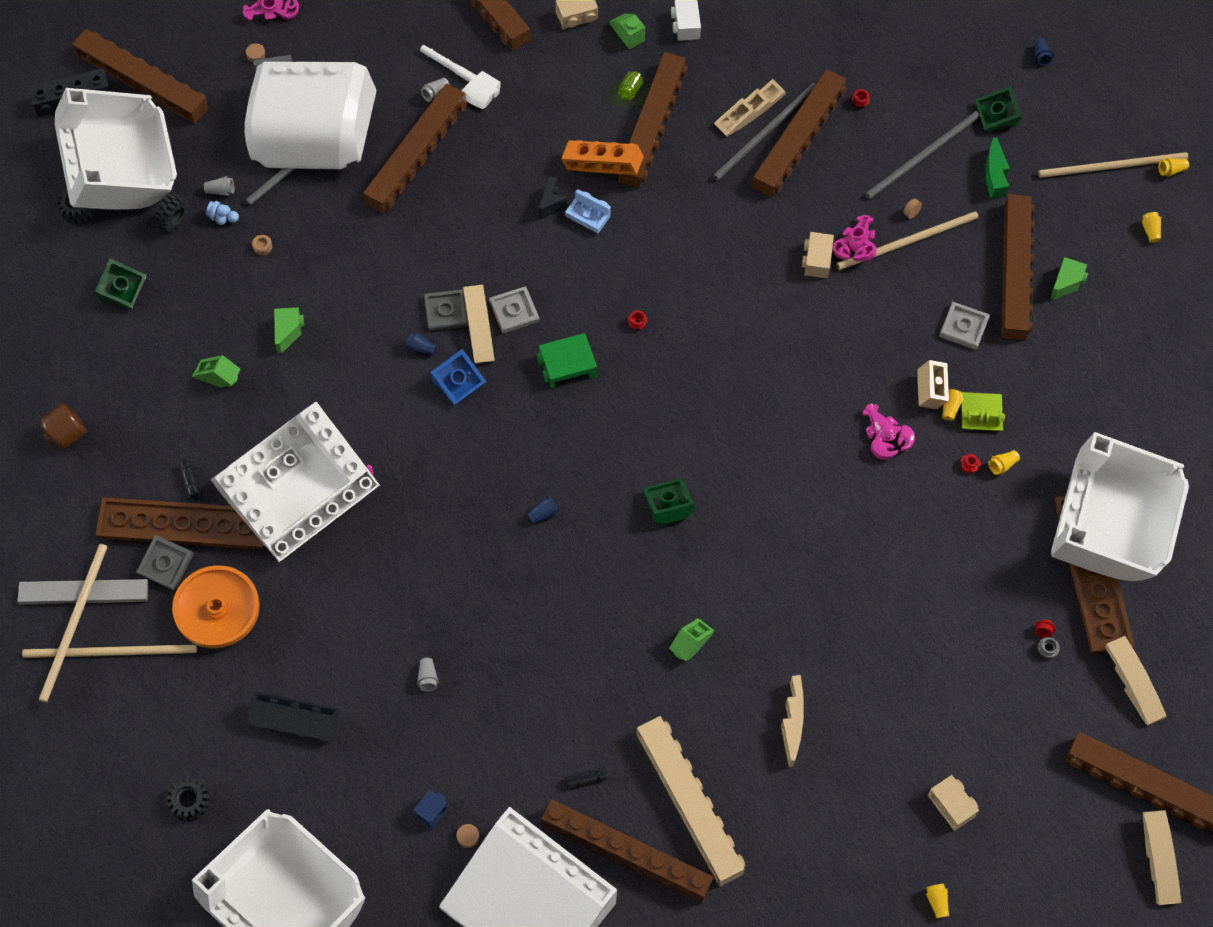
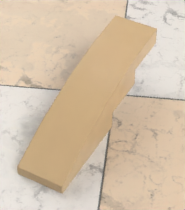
(749, 109)
(478, 324)
(1136, 681)
(793, 725)
(1162, 857)

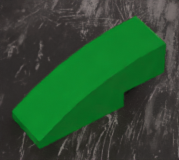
(996, 171)

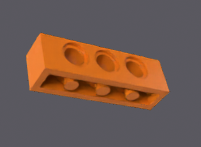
(602, 157)

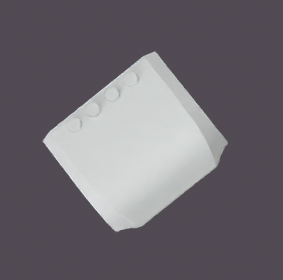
(309, 114)
(113, 149)
(1120, 510)
(278, 879)

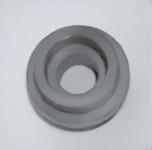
(1051, 642)

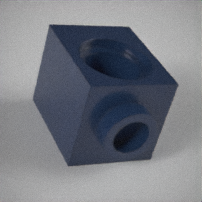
(431, 808)

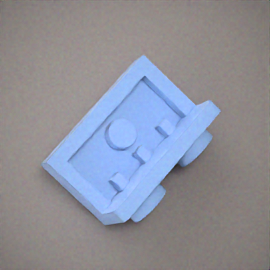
(588, 211)

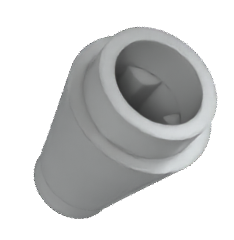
(432, 89)
(220, 186)
(427, 675)

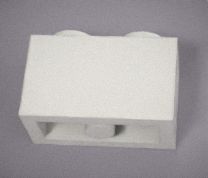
(686, 19)

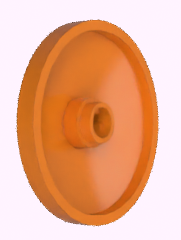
(216, 606)

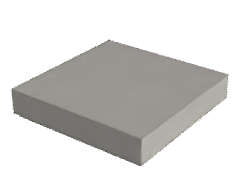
(514, 310)
(964, 325)

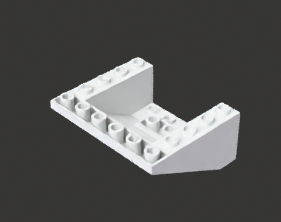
(295, 482)
(526, 882)

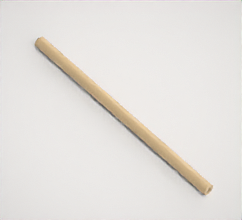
(1109, 165)
(914, 238)
(72, 623)
(111, 651)

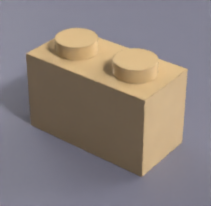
(576, 12)
(818, 255)
(933, 384)
(953, 802)

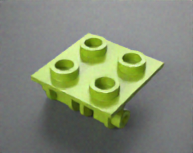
(982, 411)

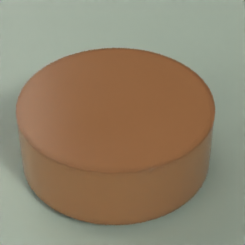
(255, 52)
(912, 208)
(262, 244)
(467, 836)

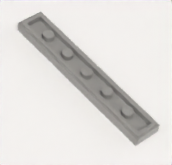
(68, 591)

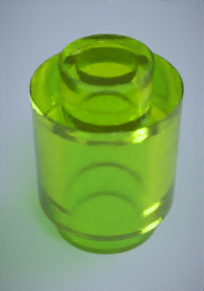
(630, 85)

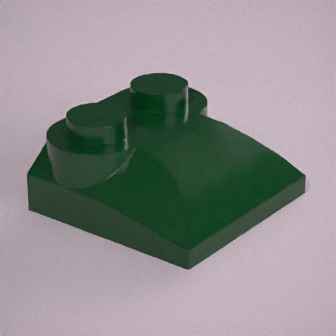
(999, 109)
(119, 284)
(669, 501)

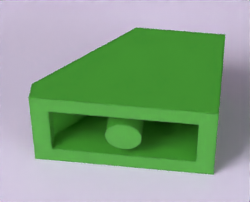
(629, 29)
(1069, 278)
(287, 327)
(217, 371)
(691, 639)

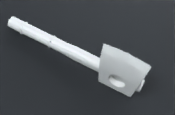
(480, 88)

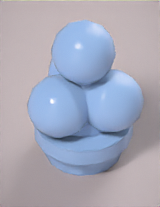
(221, 213)

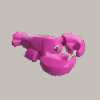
(269, 7)
(857, 240)
(886, 431)

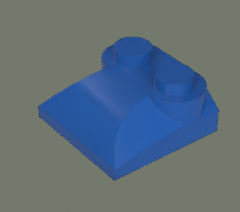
(457, 377)

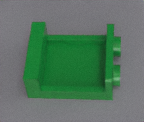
(566, 359)

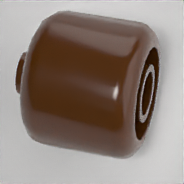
(62, 426)

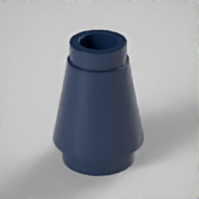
(1043, 53)
(419, 344)
(544, 509)

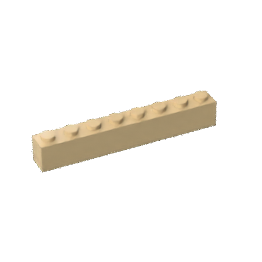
(690, 801)

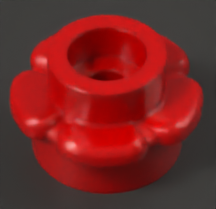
(861, 94)
(637, 315)
(966, 466)
(1045, 628)

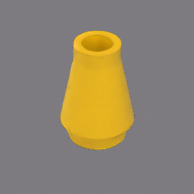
(1171, 166)
(1152, 226)
(951, 407)
(1001, 463)
(938, 899)

